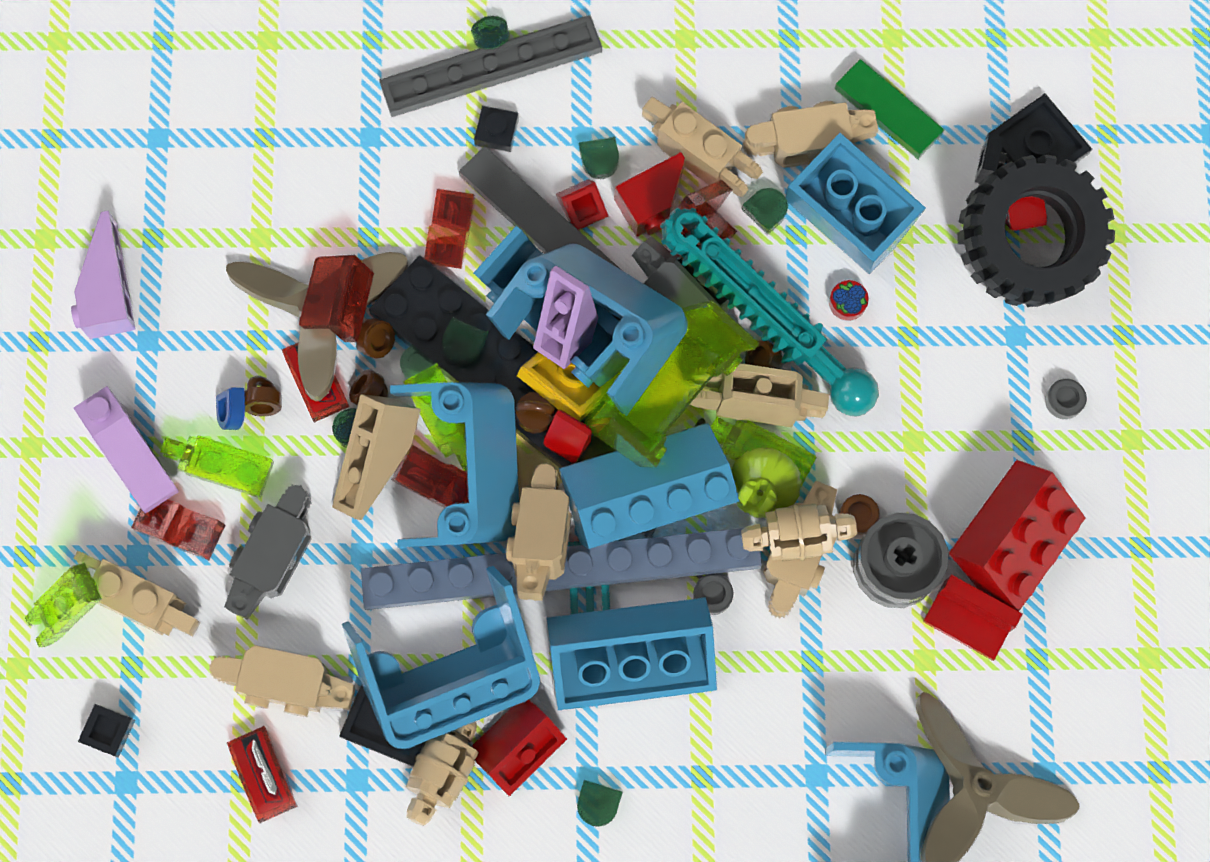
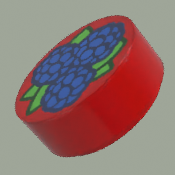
(848, 300)

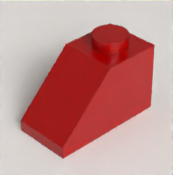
(650, 196)

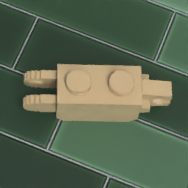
(801, 134)
(706, 148)
(762, 396)
(540, 535)
(798, 576)
(138, 598)
(283, 679)

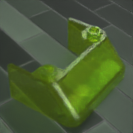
(705, 352)

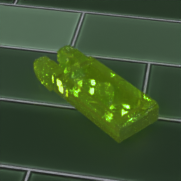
(64, 604)

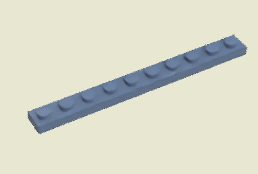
(584, 567)

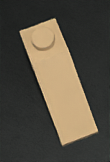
(376, 447)

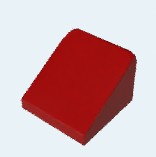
(582, 204)
(1026, 213)
(567, 436)

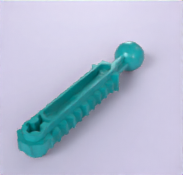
(851, 389)

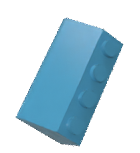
(620, 499)
(632, 653)

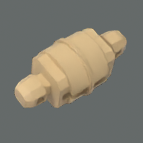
(799, 532)
(440, 772)

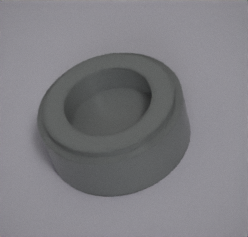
(1065, 399)
(717, 592)

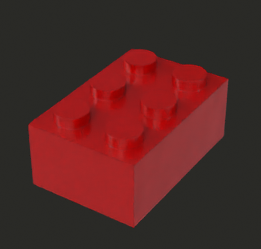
(1018, 534)

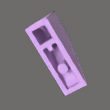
(102, 287)
(566, 319)
(126, 449)

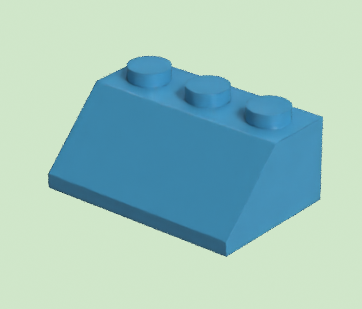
(854, 203)

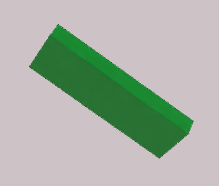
(893, 110)

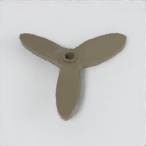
(315, 346)
(980, 791)

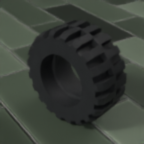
(1083, 221)

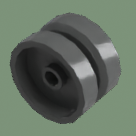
(920, 548)

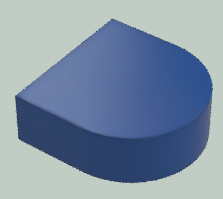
(230, 408)

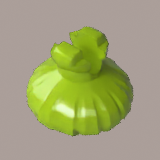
(769, 472)

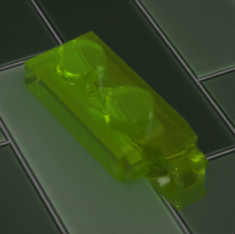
(447, 436)
(748, 436)
(220, 464)

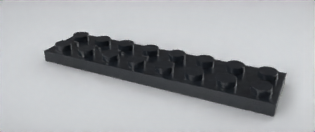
(420, 310)

